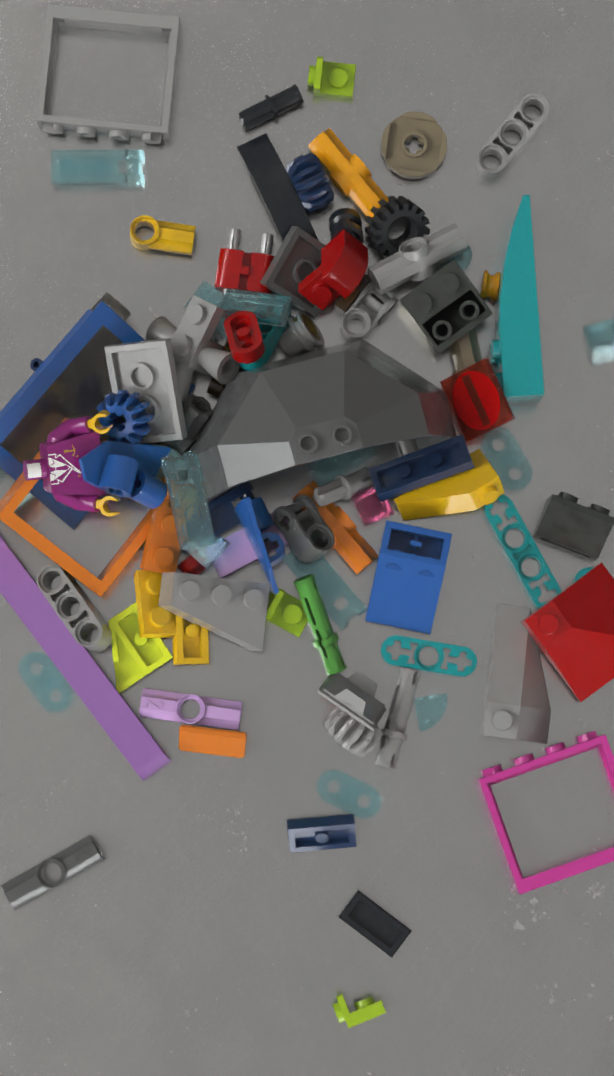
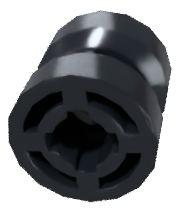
(346, 219)

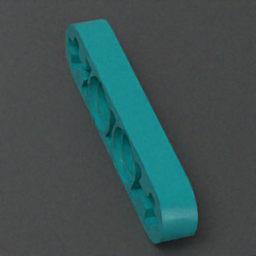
(526, 550)

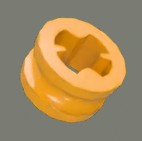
(490, 285)

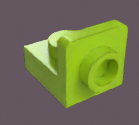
(332, 79)
(286, 612)
(364, 1010)

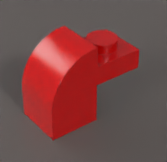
(340, 272)

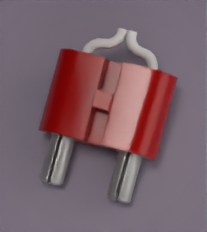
(242, 269)

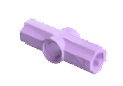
(168, 707)

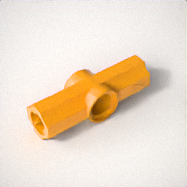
(347, 172)

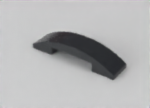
(274, 186)

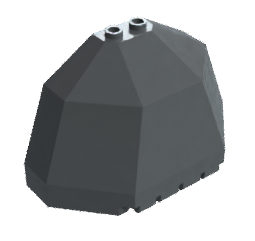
(315, 410)

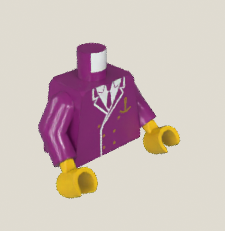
(61, 467)

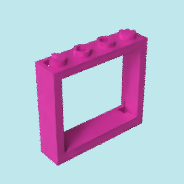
(526, 764)

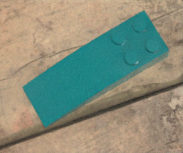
(517, 327)

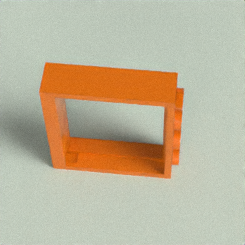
(96, 584)

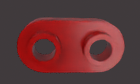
(244, 337)

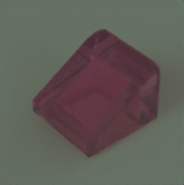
(370, 508)

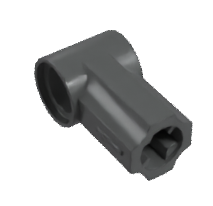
(196, 414)

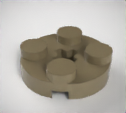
(429, 134)

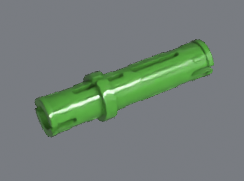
(324, 637)

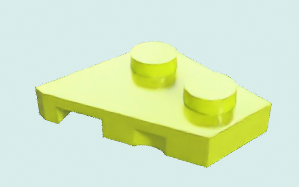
(134, 655)

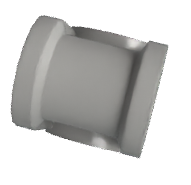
(370, 309)

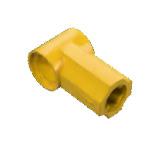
(167, 236)

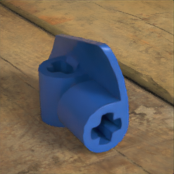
(126, 471)
(255, 520)

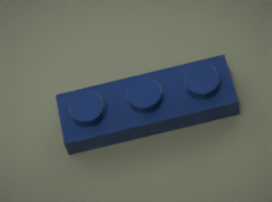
(421, 468)

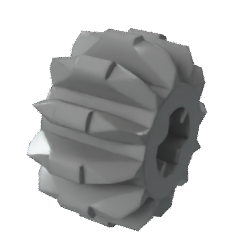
(352, 733)

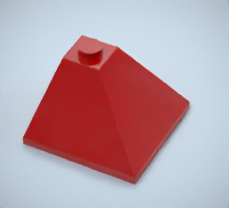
(578, 632)

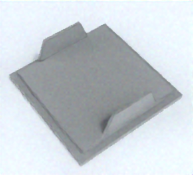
(355, 697)

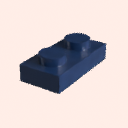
(321, 833)

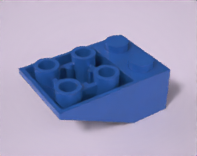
(408, 577)

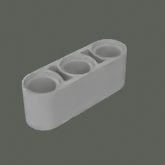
(516, 121)
(63, 598)

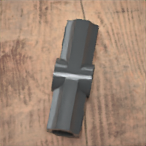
(33, 883)

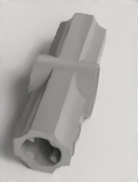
(417, 258)

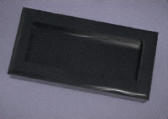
(375, 923)

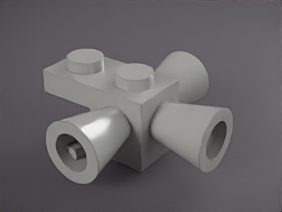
(194, 346)

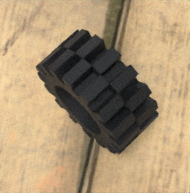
(386, 215)

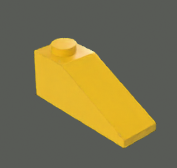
(453, 494)

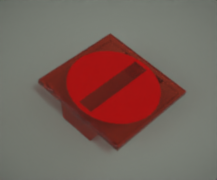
(477, 400)

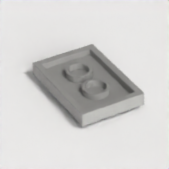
(151, 371)

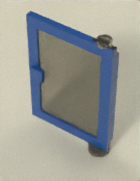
(64, 385)

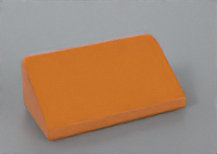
(212, 741)

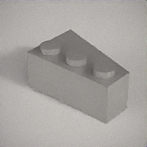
(221, 605)

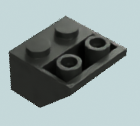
(446, 306)
(574, 525)

